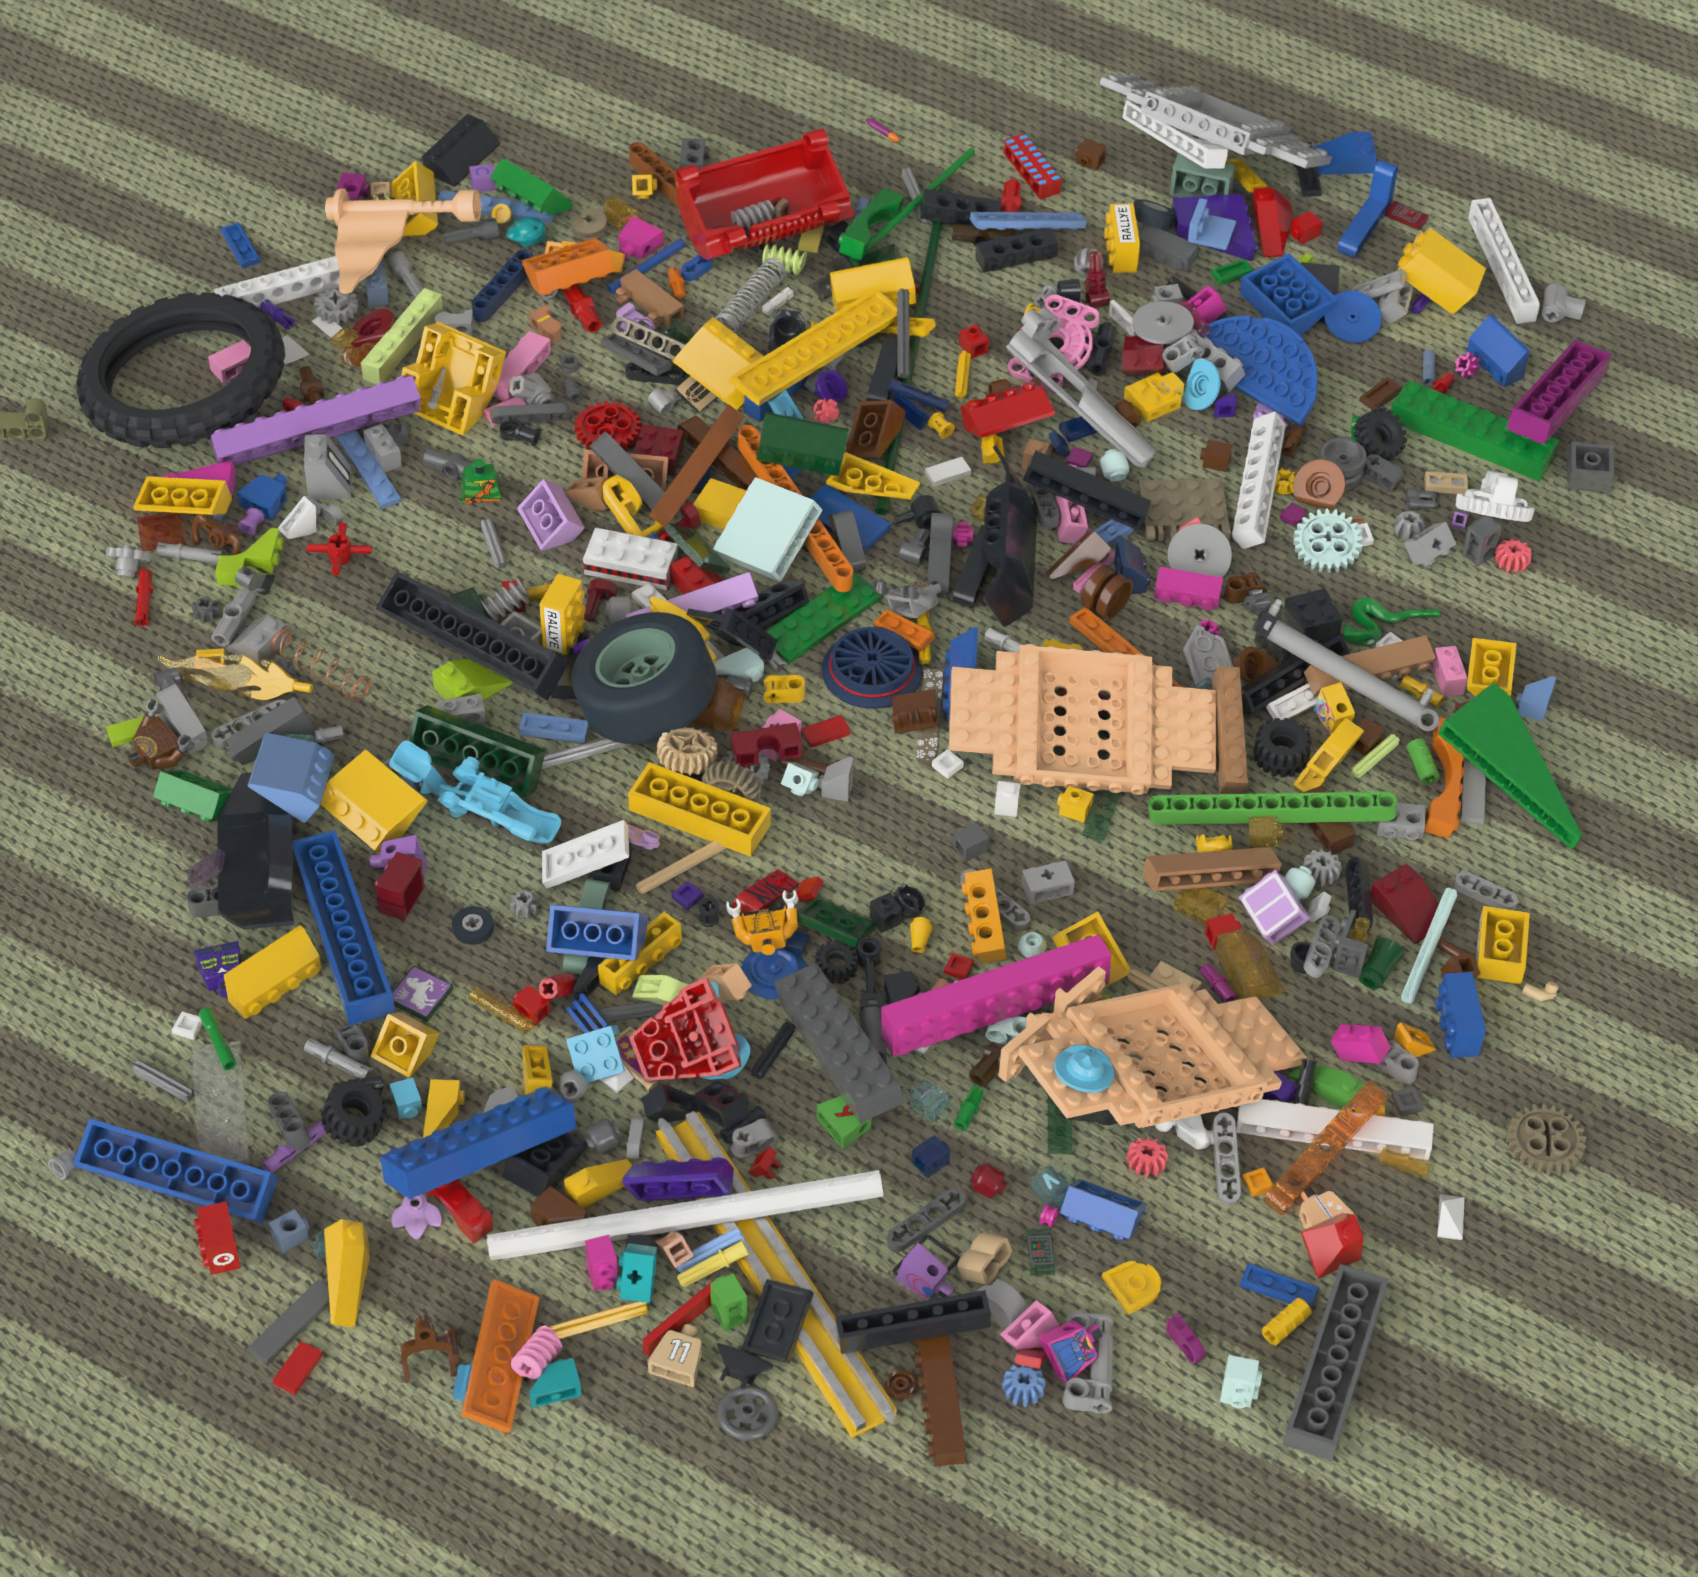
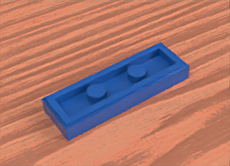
(240, 245)
(1277, 1285)

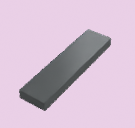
(636, 354)
(291, 1323)

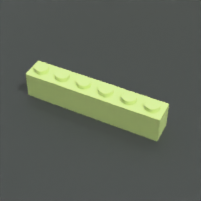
(401, 336)

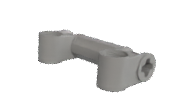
(1099, 1387)

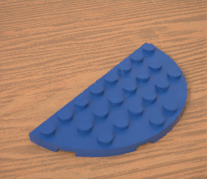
(1275, 363)

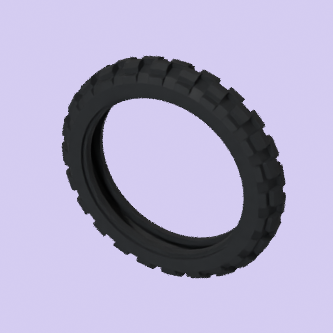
(196, 420)

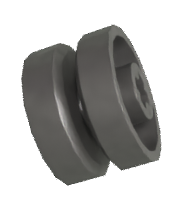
(1348, 456)

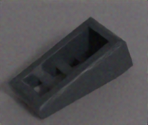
(588, 979)

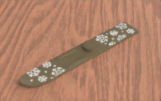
(928, 737)

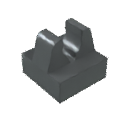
(399, 432)

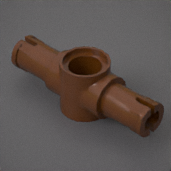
(310, 386)

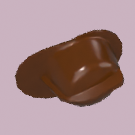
(1253, 663)

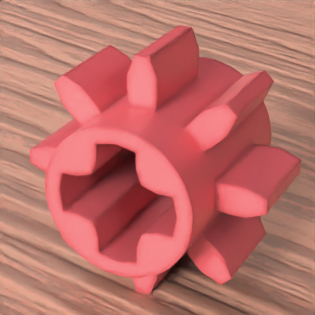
(826, 410)

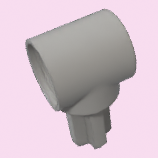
(663, 400)

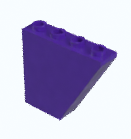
(1222, 206)

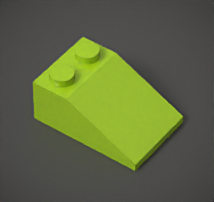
(466, 678)

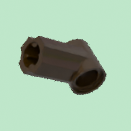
(988, 1066)

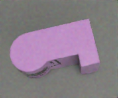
(628, 311)

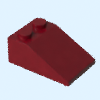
(1405, 902)

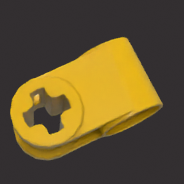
(786, 689)

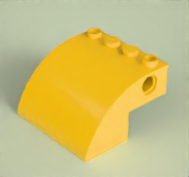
(468, 381)

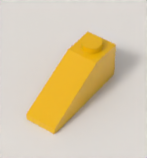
(535, 1068)
(442, 1104)
(596, 1182)

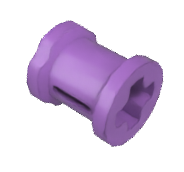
(251, 521)

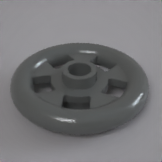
(758, 1429)

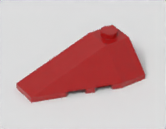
(1272, 220)

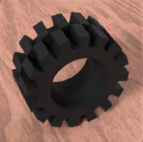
(837, 951)

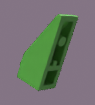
(1332, 1084)

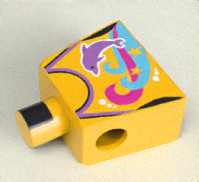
(1333, 707)

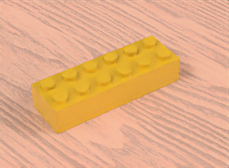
(699, 809)

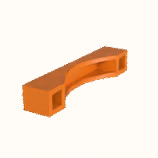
(1442, 812)

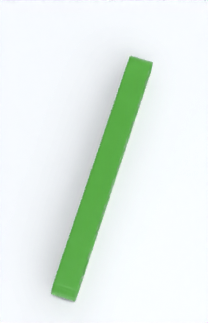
(1234, 807)

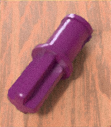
(1218, 983)

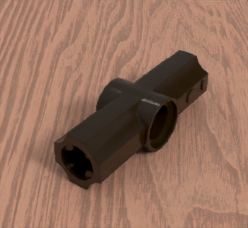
(972, 234)

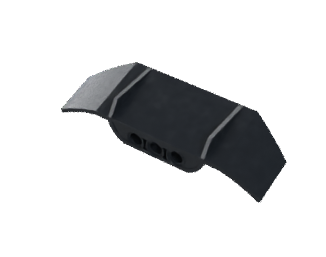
(1010, 547)
(257, 860)

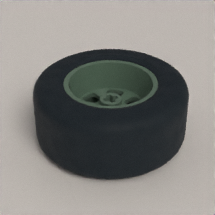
(644, 677)

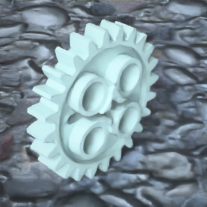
(1327, 524)

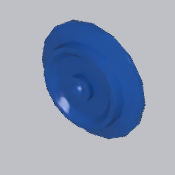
(1353, 317)
(765, 969)

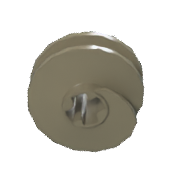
(589, 224)

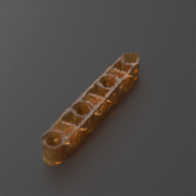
(1314, 1159)

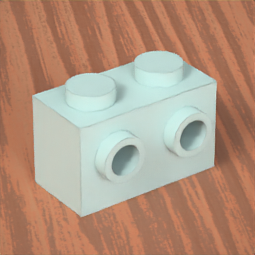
(1240, 1382)

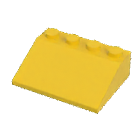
(714, 357)
(372, 800)

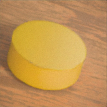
(502, 213)

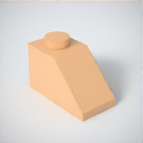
(730, 980)

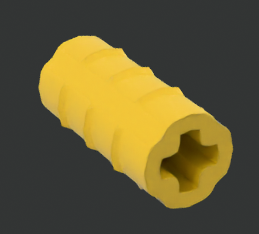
(1286, 1321)

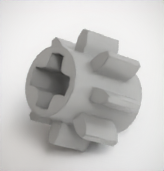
(524, 904)

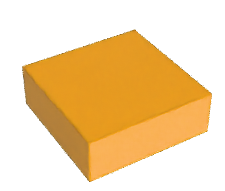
(1257, 1182)

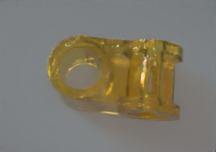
(618, 212)

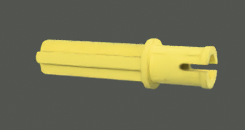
(712, 1264)

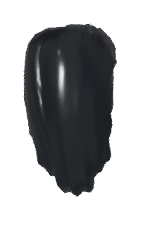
(785, 327)

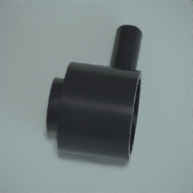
(921, 510)

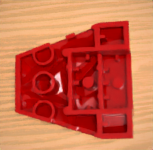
(687, 1037)

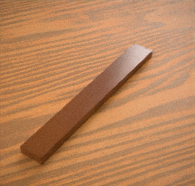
(696, 466)

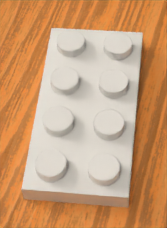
(585, 854)

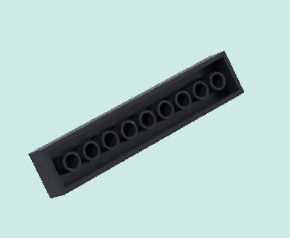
(472, 635)

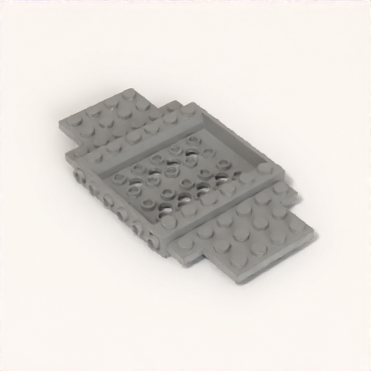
(1216, 120)

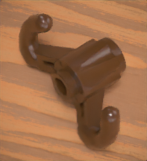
(219, 535)

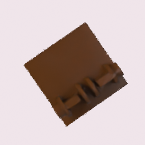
(915, 711)

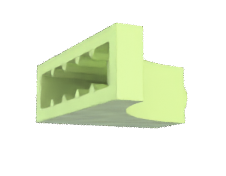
(657, 988)

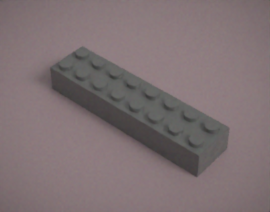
(838, 1043)
(1335, 1362)

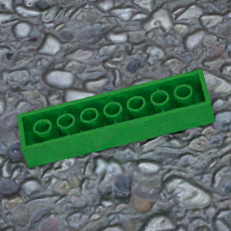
(1471, 430)

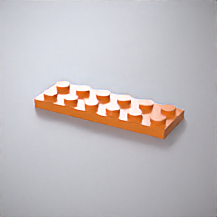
(503, 1332)

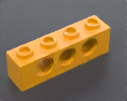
(990, 948)

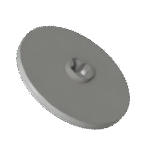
(1162, 322)
(1200, 538)

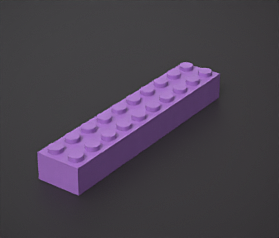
(327, 417)

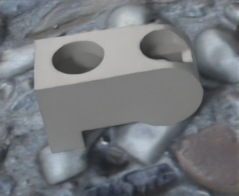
(461, 322)

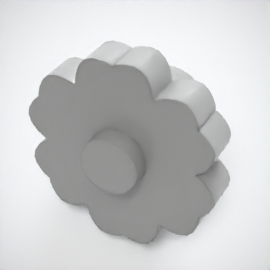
(127, 559)

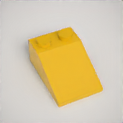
(1090, 927)

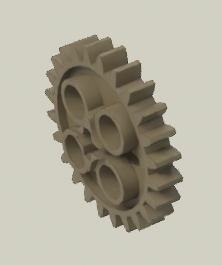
(1566, 1138)

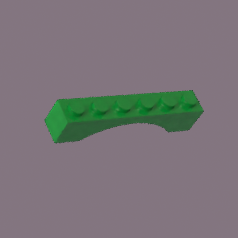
(857, 237)

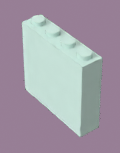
(767, 529)

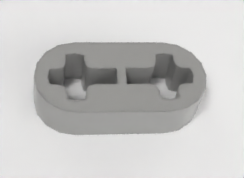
(635, 1137)

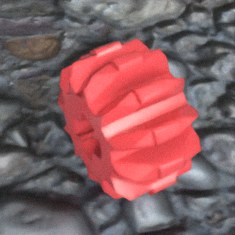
(1513, 555)
(1147, 1157)

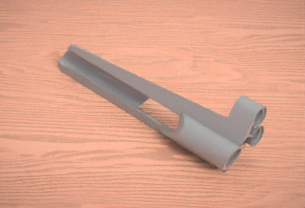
(1044, 359)

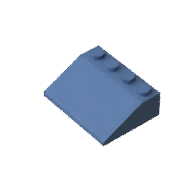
(291, 774)

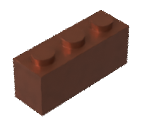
(1332, 835)

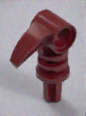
(1095, 285)

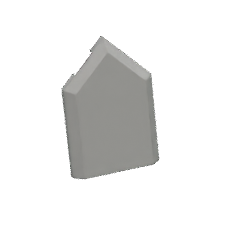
(1205, 653)

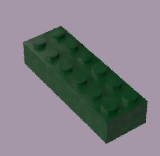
(500, 756)

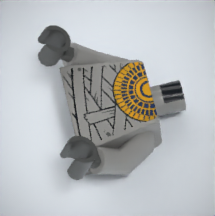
(910, 599)

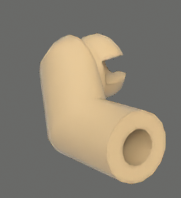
(1542, 994)

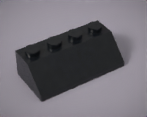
(459, 149)

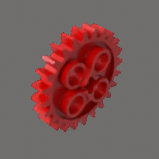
(614, 419)

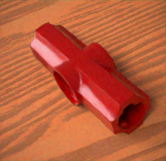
(1011, 197)
(582, 308)

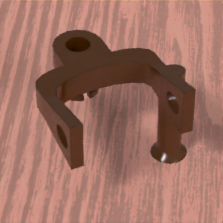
(427, 1340)

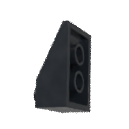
(544, 1163)

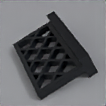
(737, 631)

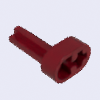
(690, 518)
(598, 590)

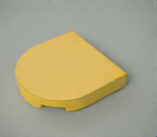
(1133, 1284)

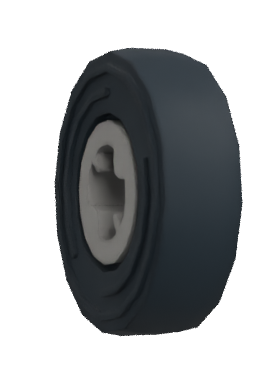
(475, 935)

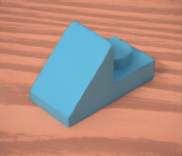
(784, 405)

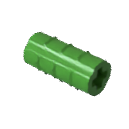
(1423, 761)

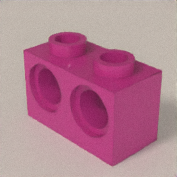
(601, 1263)

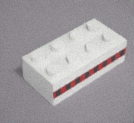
(629, 558)

